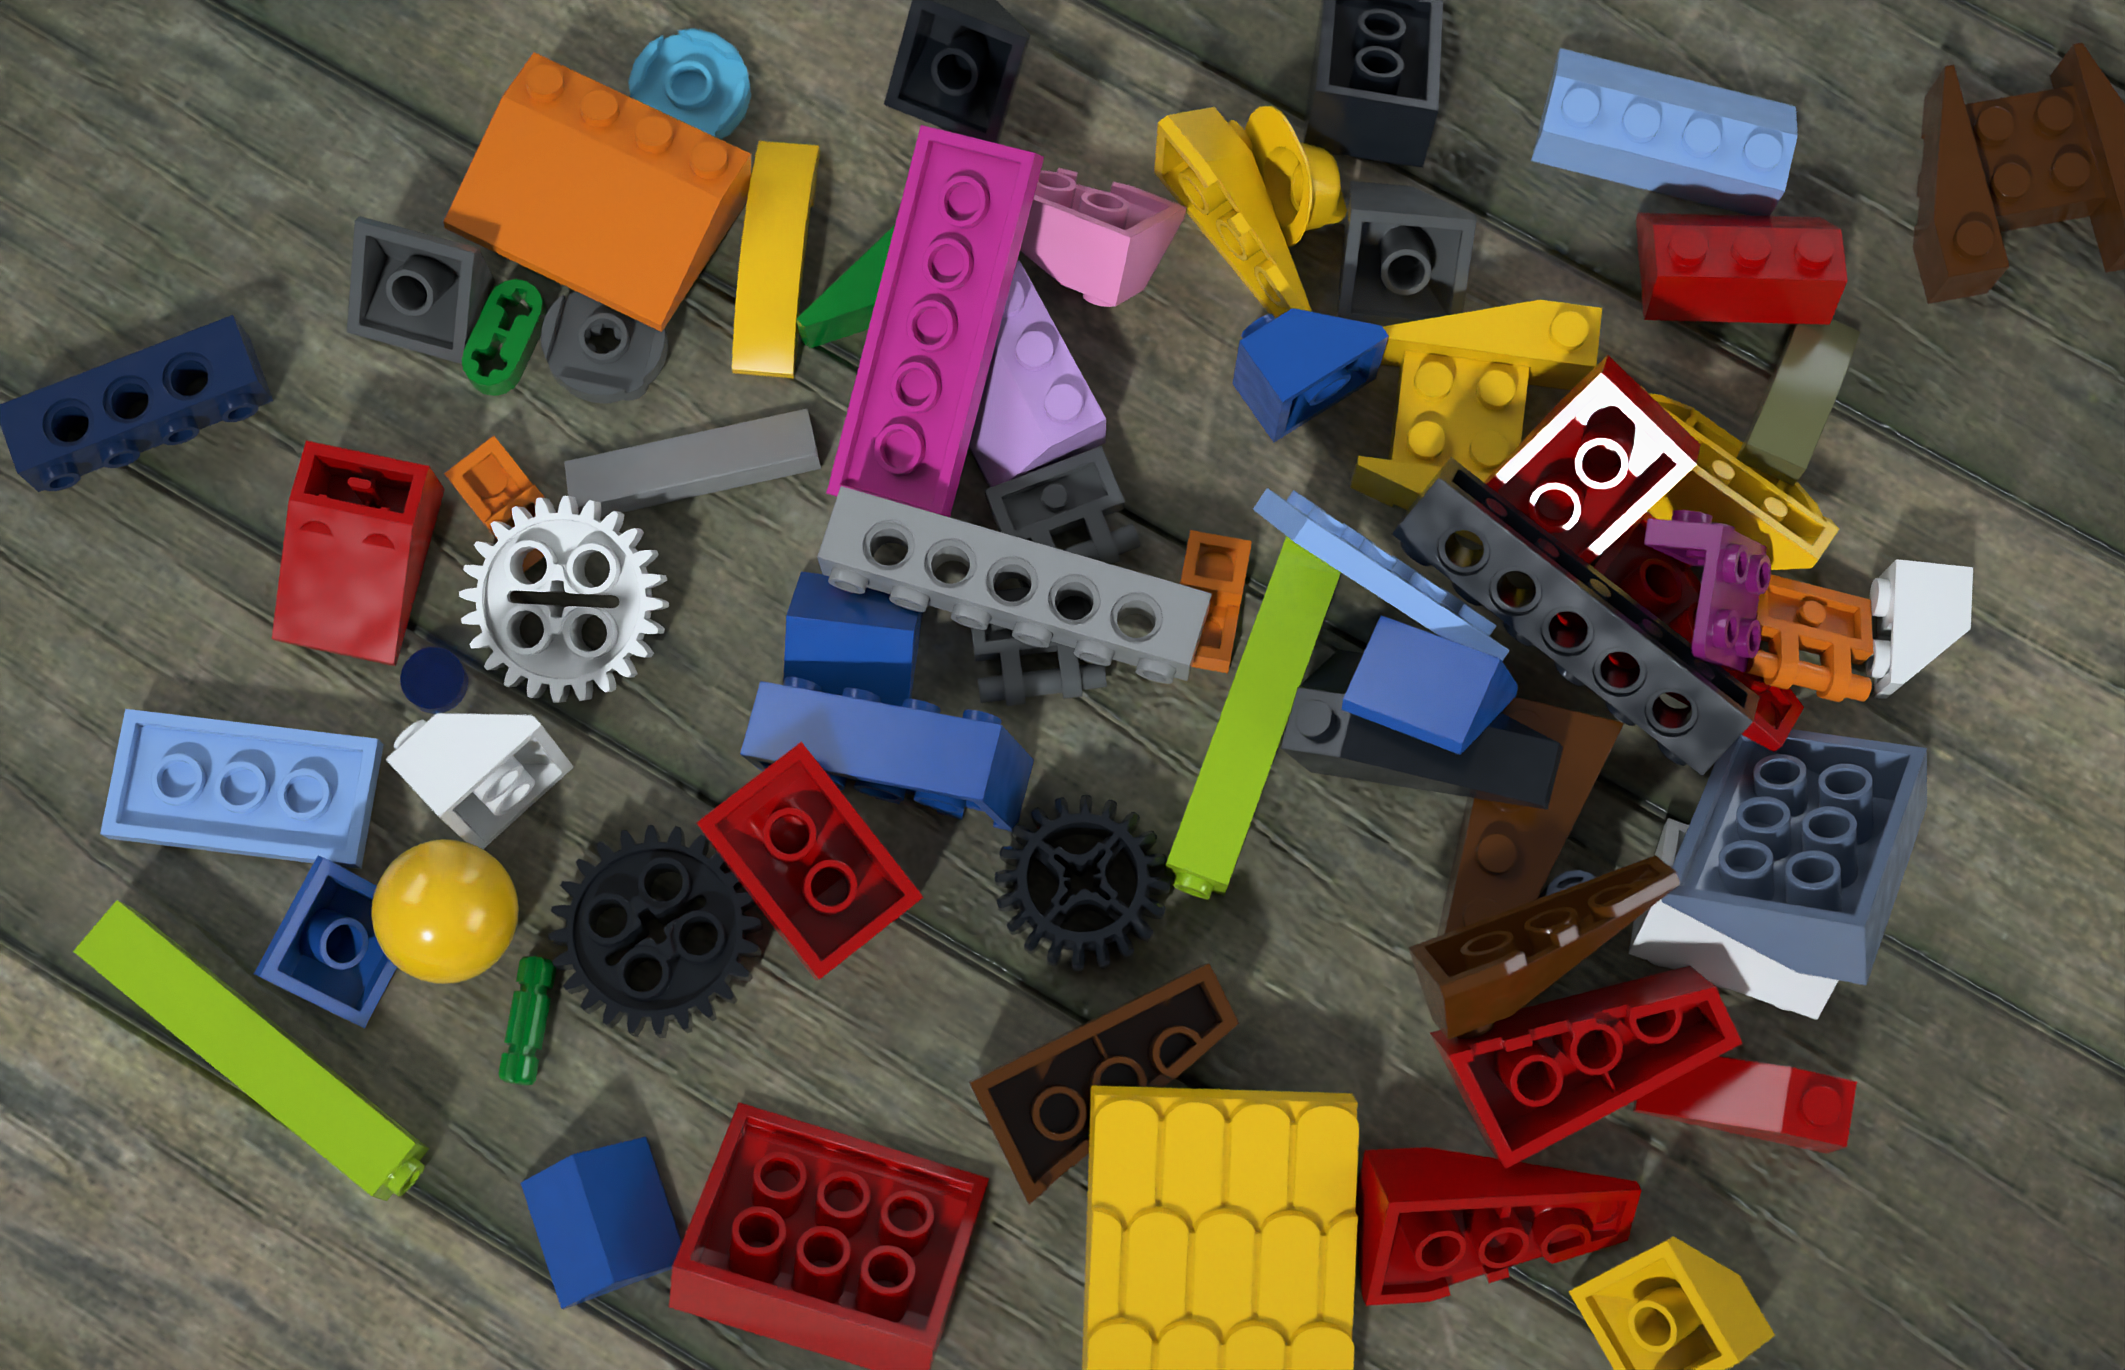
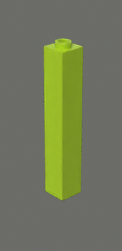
(1252, 723)
(253, 1052)

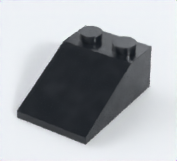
(1375, 79)

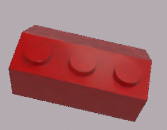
(1740, 268)

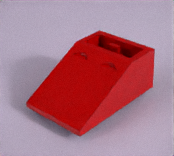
(354, 551)

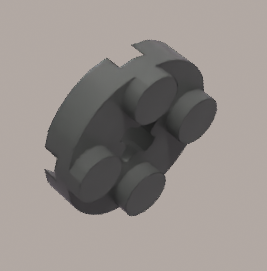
(593, 376)

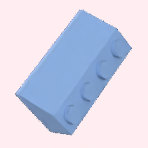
(1666, 134)

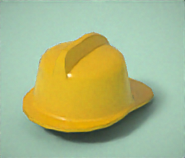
(1297, 176)

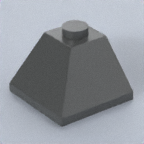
(1403, 255)

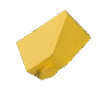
(1672, 1312)

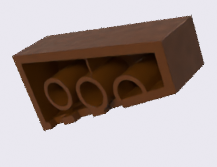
(1511, 848)
(1044, 1096)

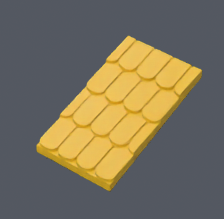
(1220, 1230)

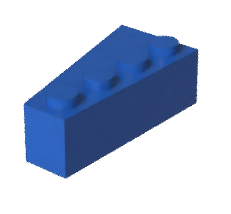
(894, 749)

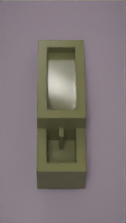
(1798, 399)

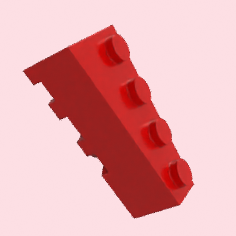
(1584, 1057)

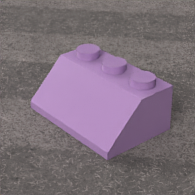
(1033, 395)

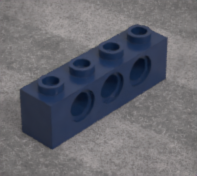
(40, 421)

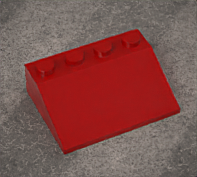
(827, 1242)

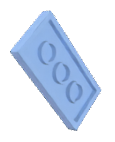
(1379, 571)
(242, 788)

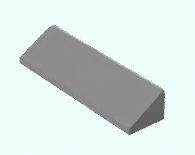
(695, 463)

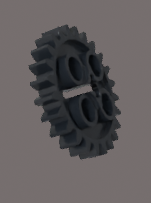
(687, 979)

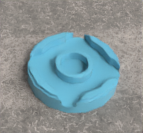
(693, 80)

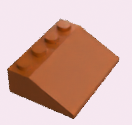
(600, 191)

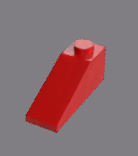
(1759, 1102)

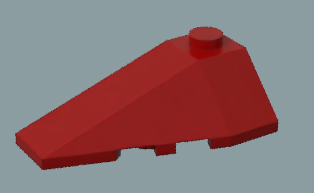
(1459, 1215)

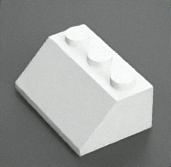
(479, 769)
(1677, 941)

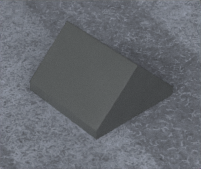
(415, 289)

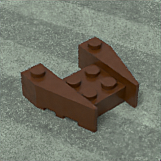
(2017, 168)

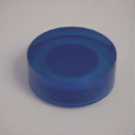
(434, 680)

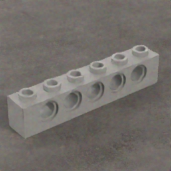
(867, 522)

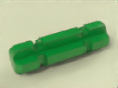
(527, 1020)

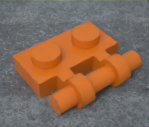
(1817, 622)

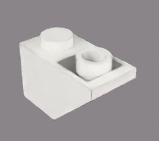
(1919, 616)

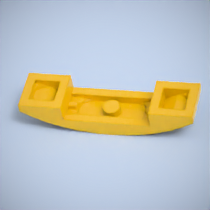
(773, 259)

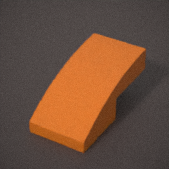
(493, 486)
(1220, 568)

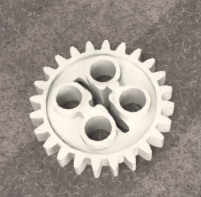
(561, 654)

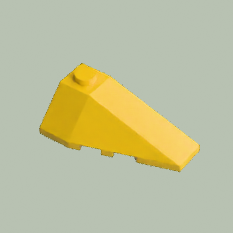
(1216, 177)

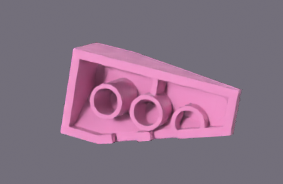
(1098, 238)

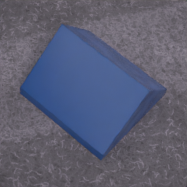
(851, 640)
(1428, 686)
(329, 945)
(602, 1220)

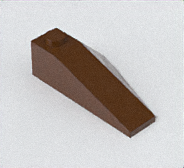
(1514, 956)

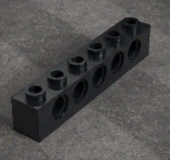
(1565, 582)

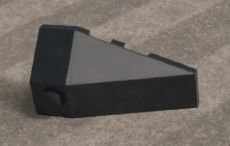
(1501, 765)

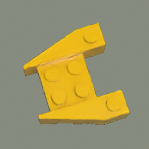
(1468, 389)

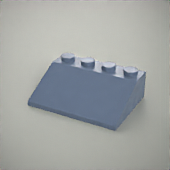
(1804, 848)

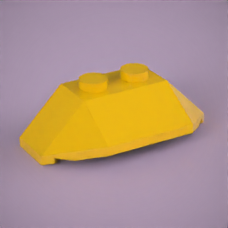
(1743, 497)

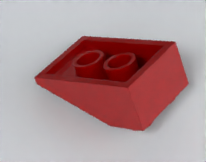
(1596, 461)
(809, 861)

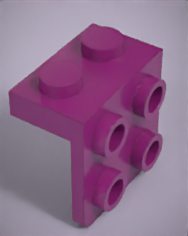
(1730, 586)

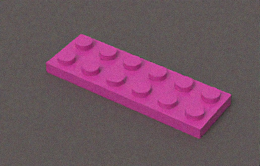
(936, 320)

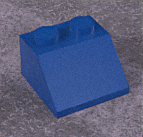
(1304, 365)

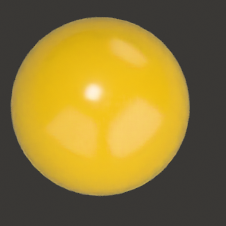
(444, 911)

